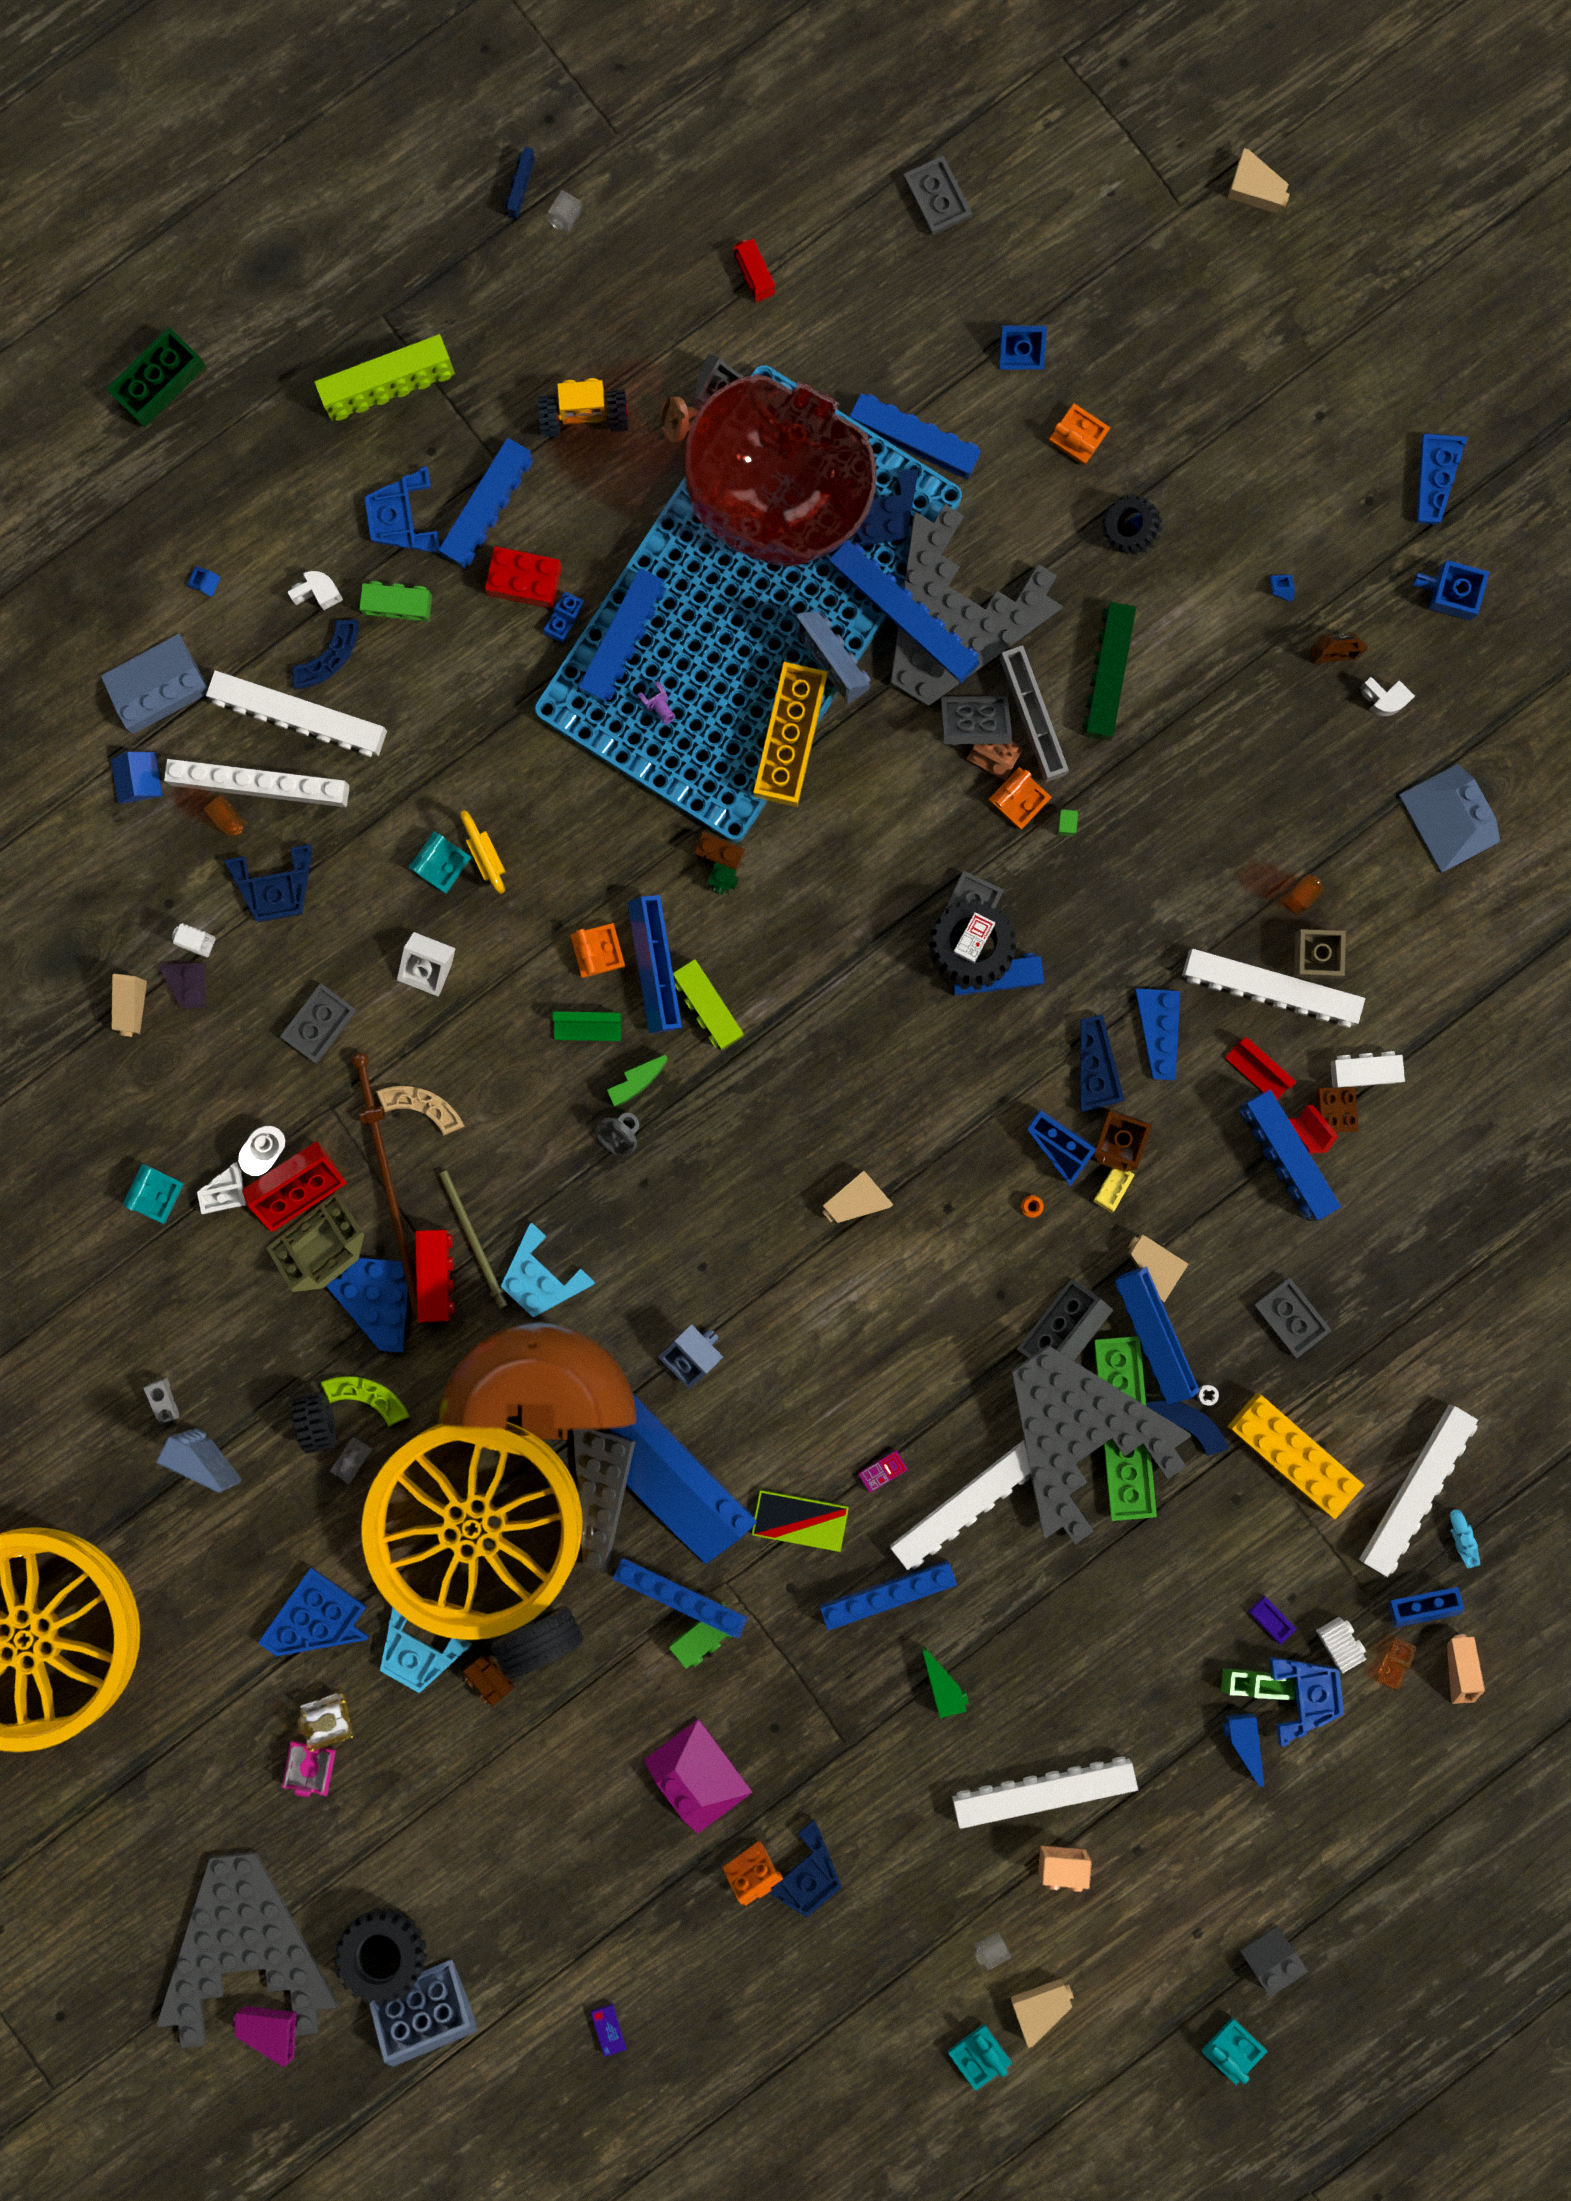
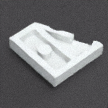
(223, 1191)

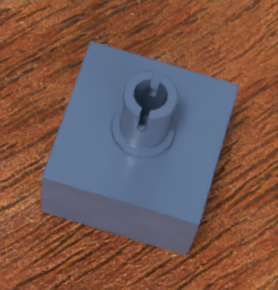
(691, 1355)

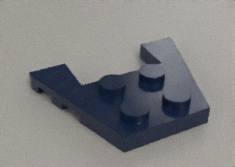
(890, 516)
(276, 894)
(810, 1880)

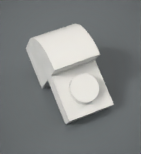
(318, 585)
(1386, 702)

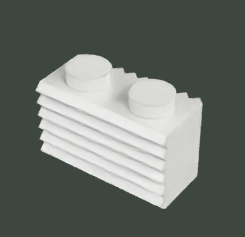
(193, 940)
(1341, 1644)

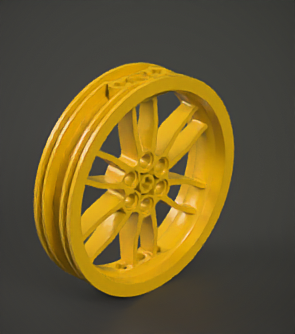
(115, 1590)
(448, 1618)

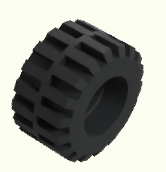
(1118, 514)
(314, 1423)

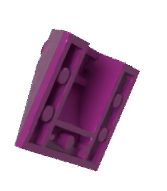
(697, 1776)

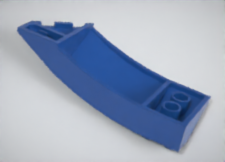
(682, 1488)

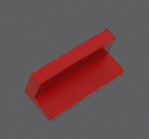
(1259, 1068)

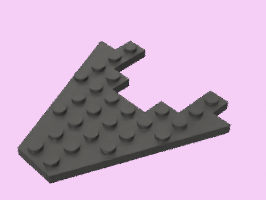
(984, 630)
(1068, 1416)
(240, 1928)

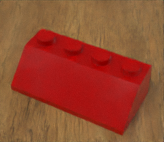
(293, 1186)
(433, 1275)

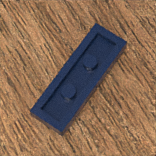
(519, 182)

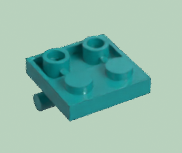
(440, 862)
(153, 1193)
(1234, 2051)
(980, 2057)

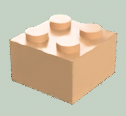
(1064, 1868)

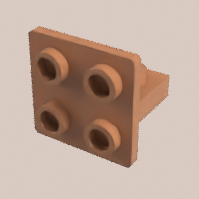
(995, 757)

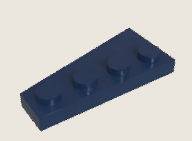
(1098, 1070)

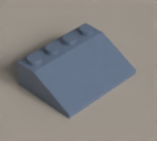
(832, 656)
(155, 684)
(199, 1460)
(424, 2017)

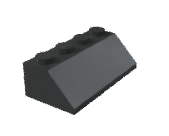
(1067, 1322)

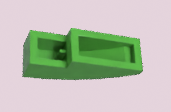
(637, 1081)
(1256, 1684)

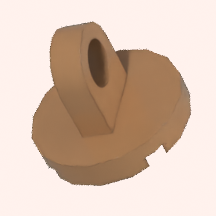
(676, 418)

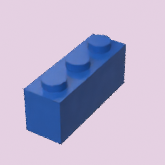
(1426, 1607)

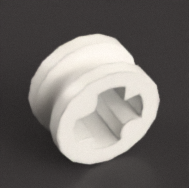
(1215, 1395)

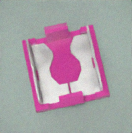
(308, 1770)

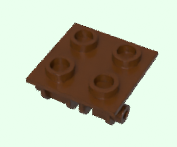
(1338, 1108)

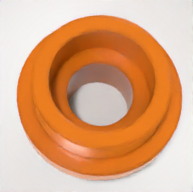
(1039, 1206)

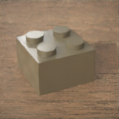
(1319, 953)

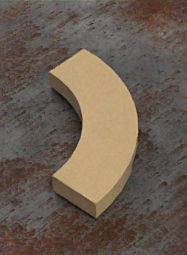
(423, 1101)

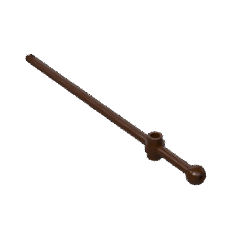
(372, 1116)

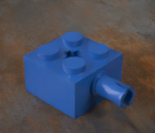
(1446, 598)

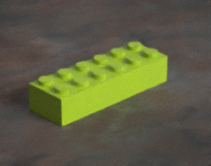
(385, 378)

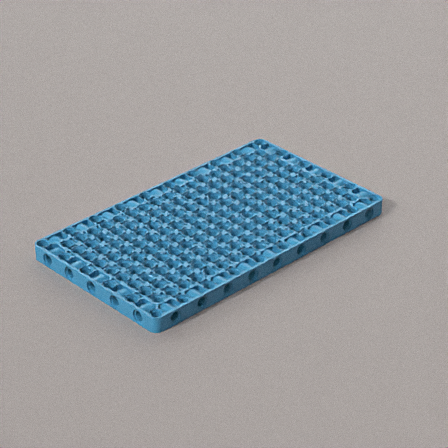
(657, 548)

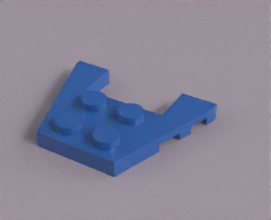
(391, 515)
(1316, 1694)

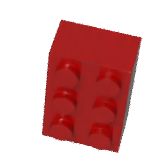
(523, 577)

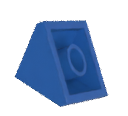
(1022, 347)
(136, 776)

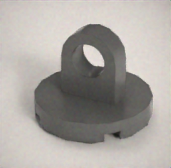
(617, 1136)

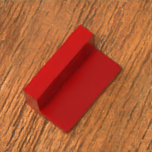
(1314, 1130)

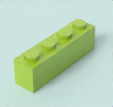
(708, 1004)

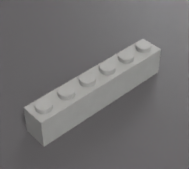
(1033, 714)

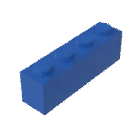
(1022, 973)

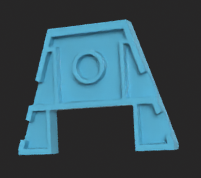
(534, 1284)
(413, 1660)

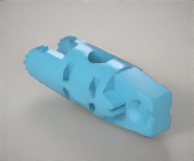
(1464, 1539)

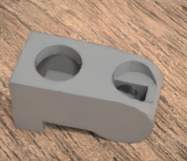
(162, 1401)

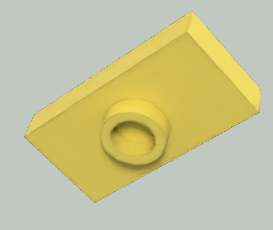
(1113, 1189)

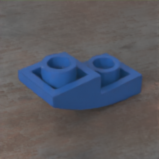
(564, 617)

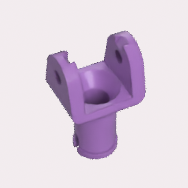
(658, 704)

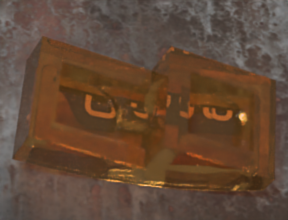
(1395, 1664)

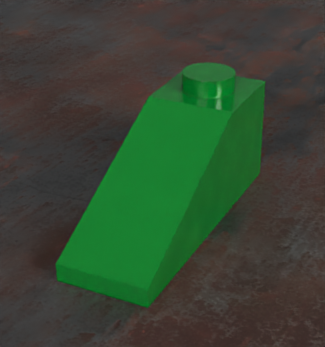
(946, 1690)

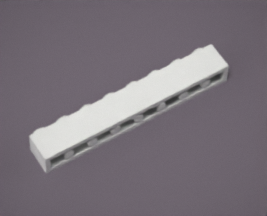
(296, 713)
(256, 783)
(1273, 987)
(1419, 1490)
(963, 1507)
(1045, 1792)

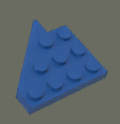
(376, 1299)
(315, 1618)

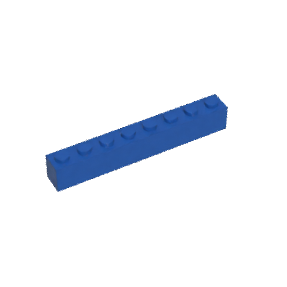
(904, 611)

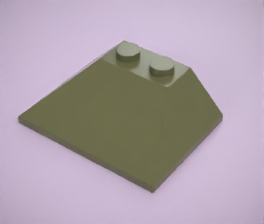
(318, 1246)

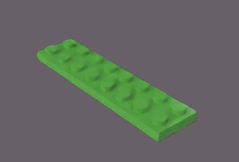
(1128, 1476)

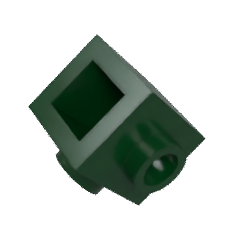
(722, 879)

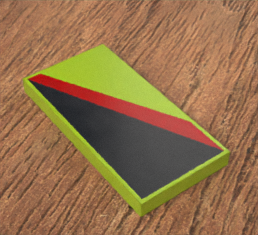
(800, 1520)

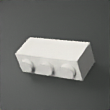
(1367, 1070)

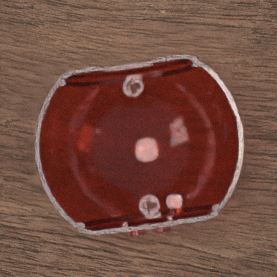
(778, 471)

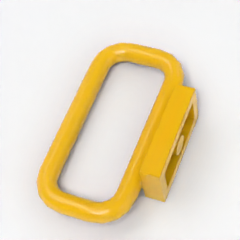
(484, 853)

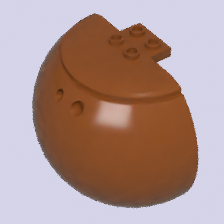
(545, 1376)

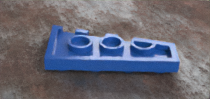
(1437, 473)
(1160, 1030)

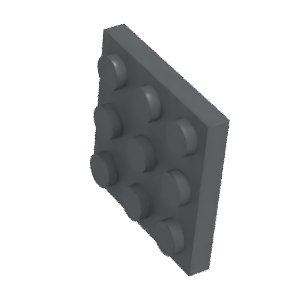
(976, 720)

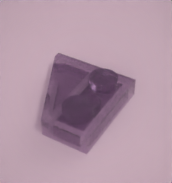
(186, 983)

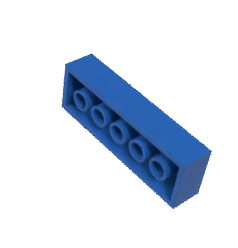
(1289, 1156)

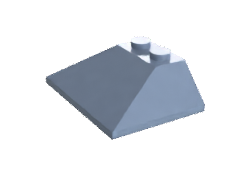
(1451, 817)

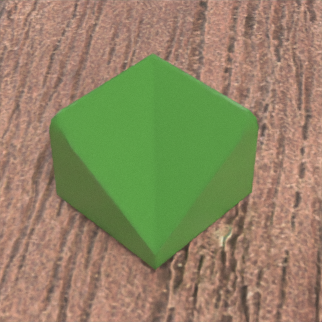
(1068, 823)

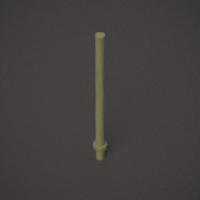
(474, 1242)

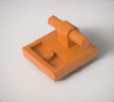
(1079, 434)
(1019, 798)
(597, 950)
(752, 1874)

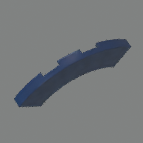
(331, 660)
(1194, 1422)

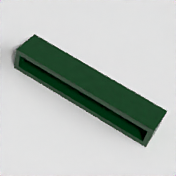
(1110, 671)

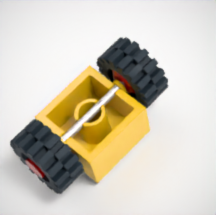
(582, 404)

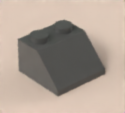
(1273, 1961)

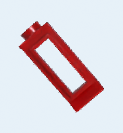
(754, 269)

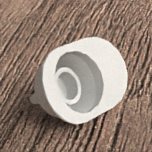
(261, 1150)

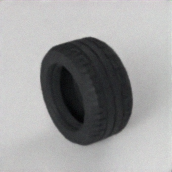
(537, 1643)

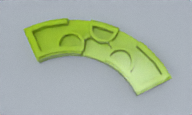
(369, 1392)

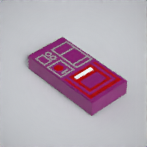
(883, 1471)

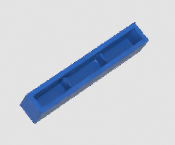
(916, 437)
(485, 504)
(622, 636)
(654, 964)
(1157, 1335)
(888, 1595)
(680, 1598)

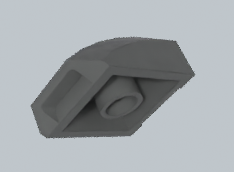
(713, 377)

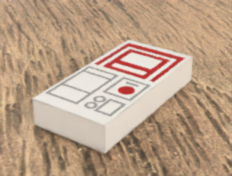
(974, 938)

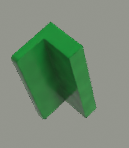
(587, 1026)

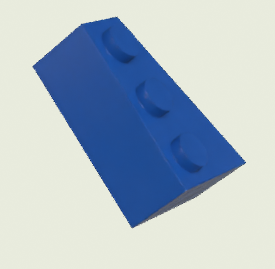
(1063, 1146)

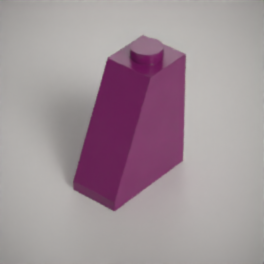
(267, 2032)

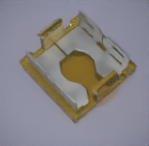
(325, 1722)

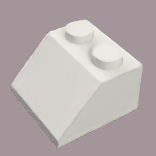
(425, 963)

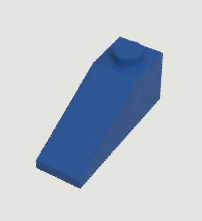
(1244, 1737)

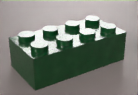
(156, 377)

